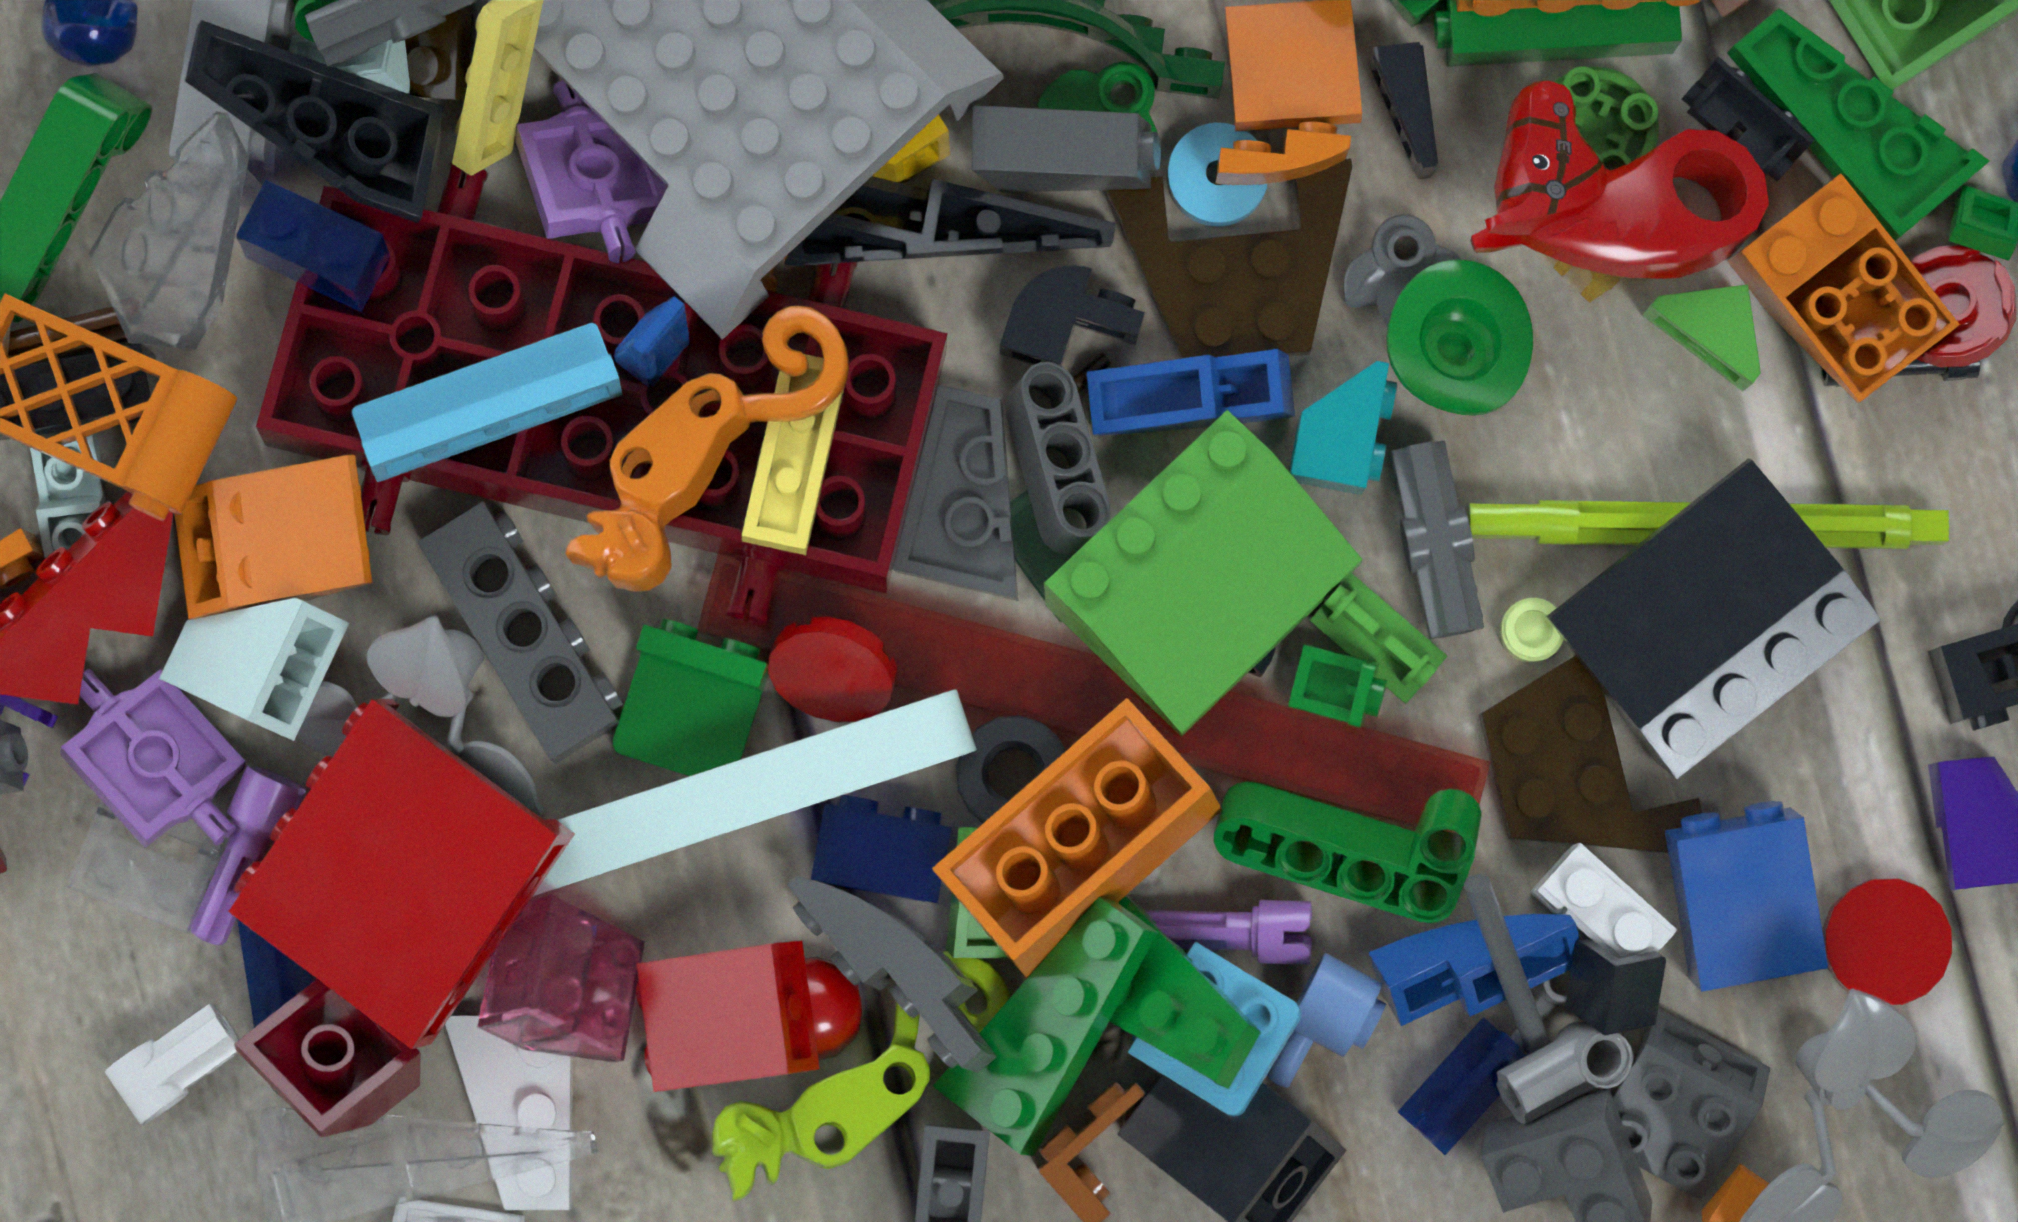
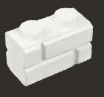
(1602, 905)

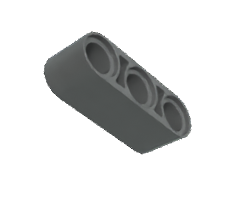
(1066, 431)

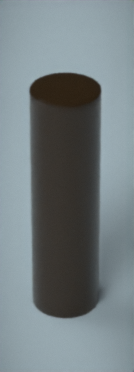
(1098, 363)

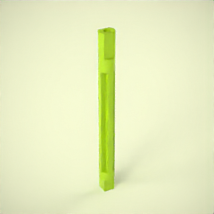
(1633, 521)

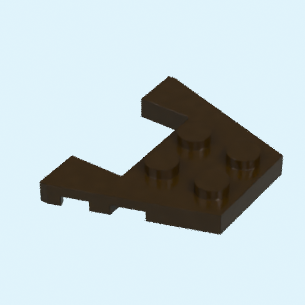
(1239, 288)
(1563, 768)

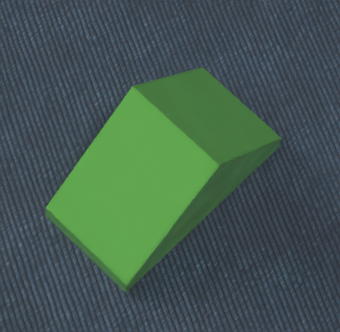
(1714, 328)

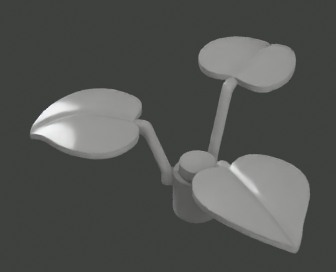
(433, 672)
(1863, 1045)

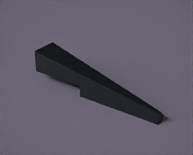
(946, 220)

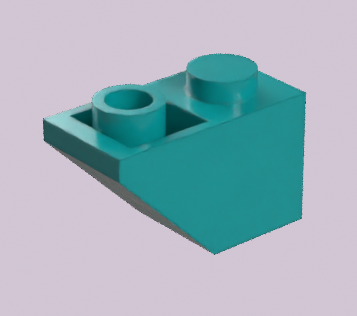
(1338, 433)

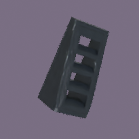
(1405, 91)

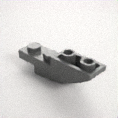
(883, 949)

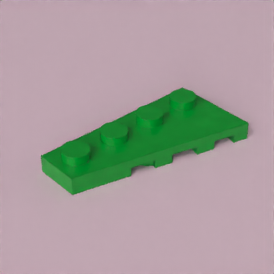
(1880, 146)
(1184, 1011)
(1051, 1027)

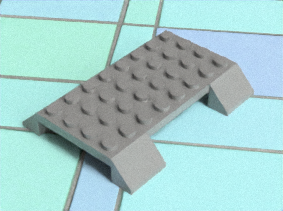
(755, 116)

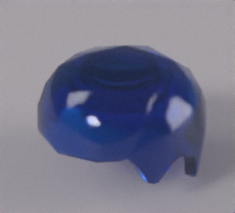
(90, 30)

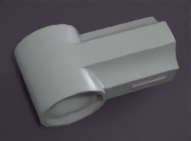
(1561, 1071)

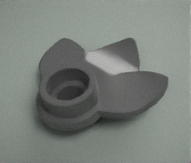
(1380, 275)

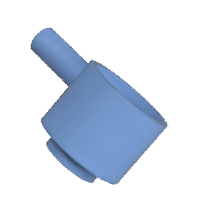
(1337, 1011)

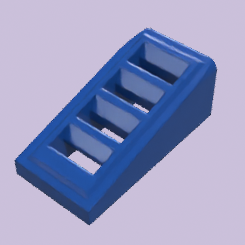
(654, 342)

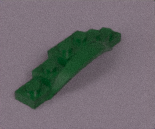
(1184, 73)

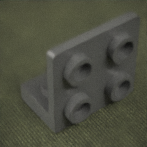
(1688, 1102)

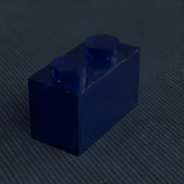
(313, 245)
(880, 850)

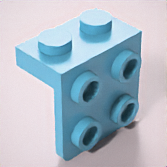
(1264, 1006)

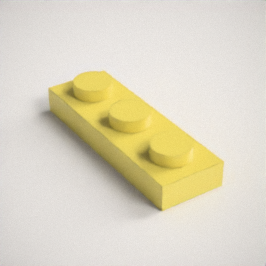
(496, 82)
(791, 472)

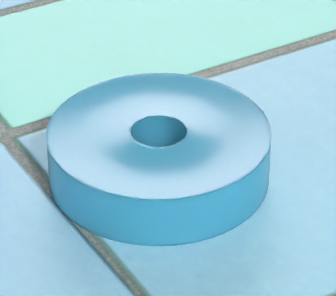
(1191, 189)

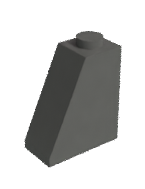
(1062, 149)

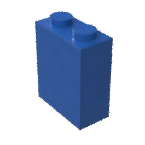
(1746, 896)

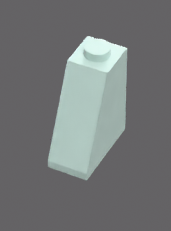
(258, 661)

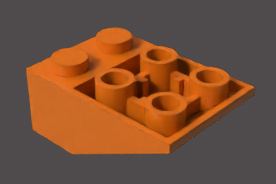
(1844, 289)
(273, 537)

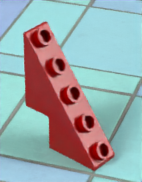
(100, 583)

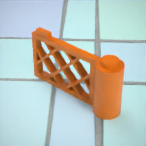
(174, 426)

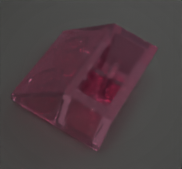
(562, 983)

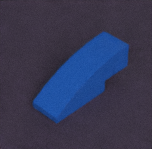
(1190, 392)
(1455, 965)

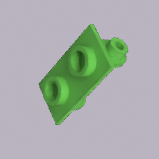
(1375, 632)

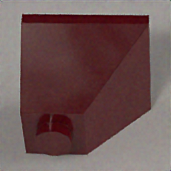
(331, 1061)

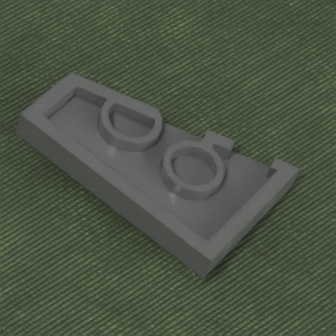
(960, 499)

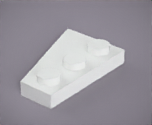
(518, 1090)

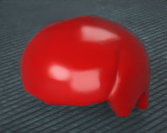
(834, 1007)

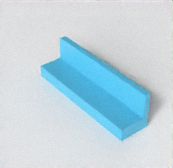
(486, 401)

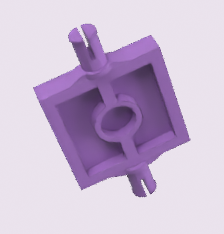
(586, 176)
(153, 758)

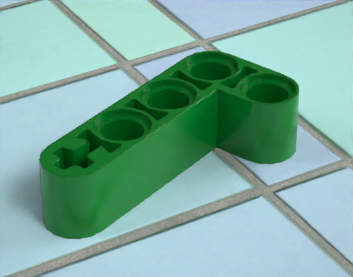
(58, 174)
(1267, 830)

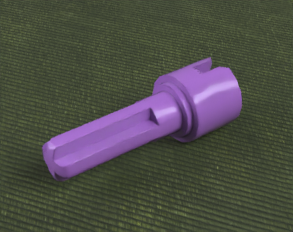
(254, 810)
(1257, 930)

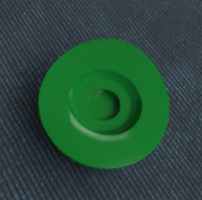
(1460, 338)

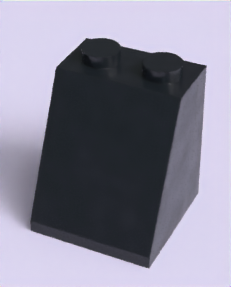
(1240, 1165)

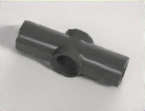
(356, 26)
(1437, 539)

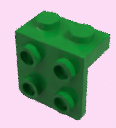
(690, 700)

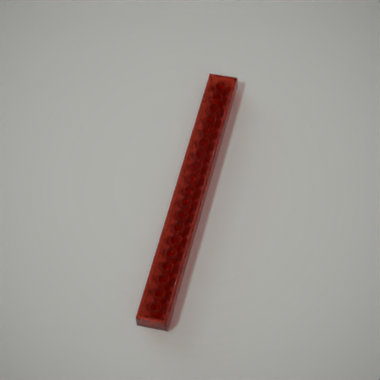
(1077, 690)

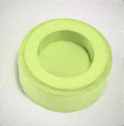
(1528, 632)

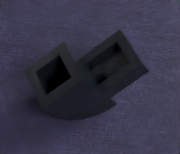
(1056, 303)

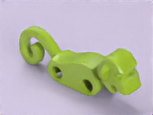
(849, 1100)

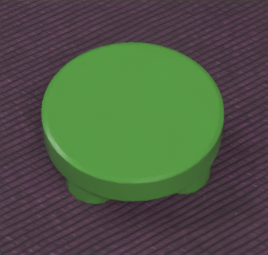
(1612, 114)

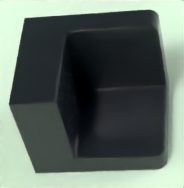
(1614, 991)

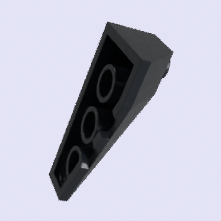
(337, 124)

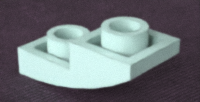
(65, 496)

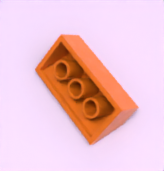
(1078, 834)

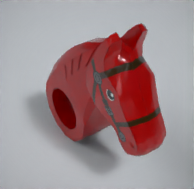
(1619, 220)

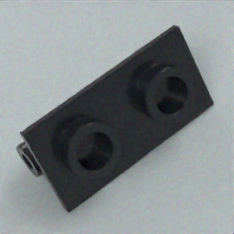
(1729, 99)

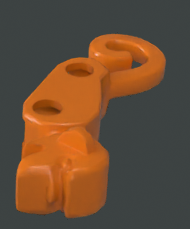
(689, 449)

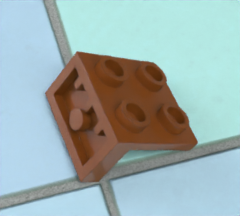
(1080, 1186)

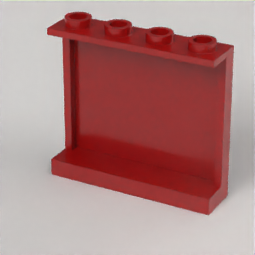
(397, 873)

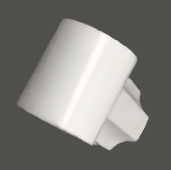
(161, 1071)

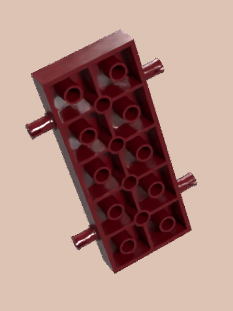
(482, 290)

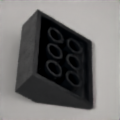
(1713, 618)

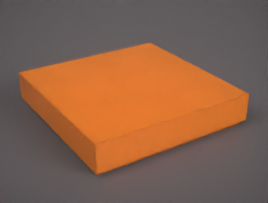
(1293, 64)

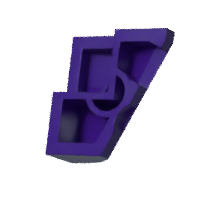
(1977, 820)

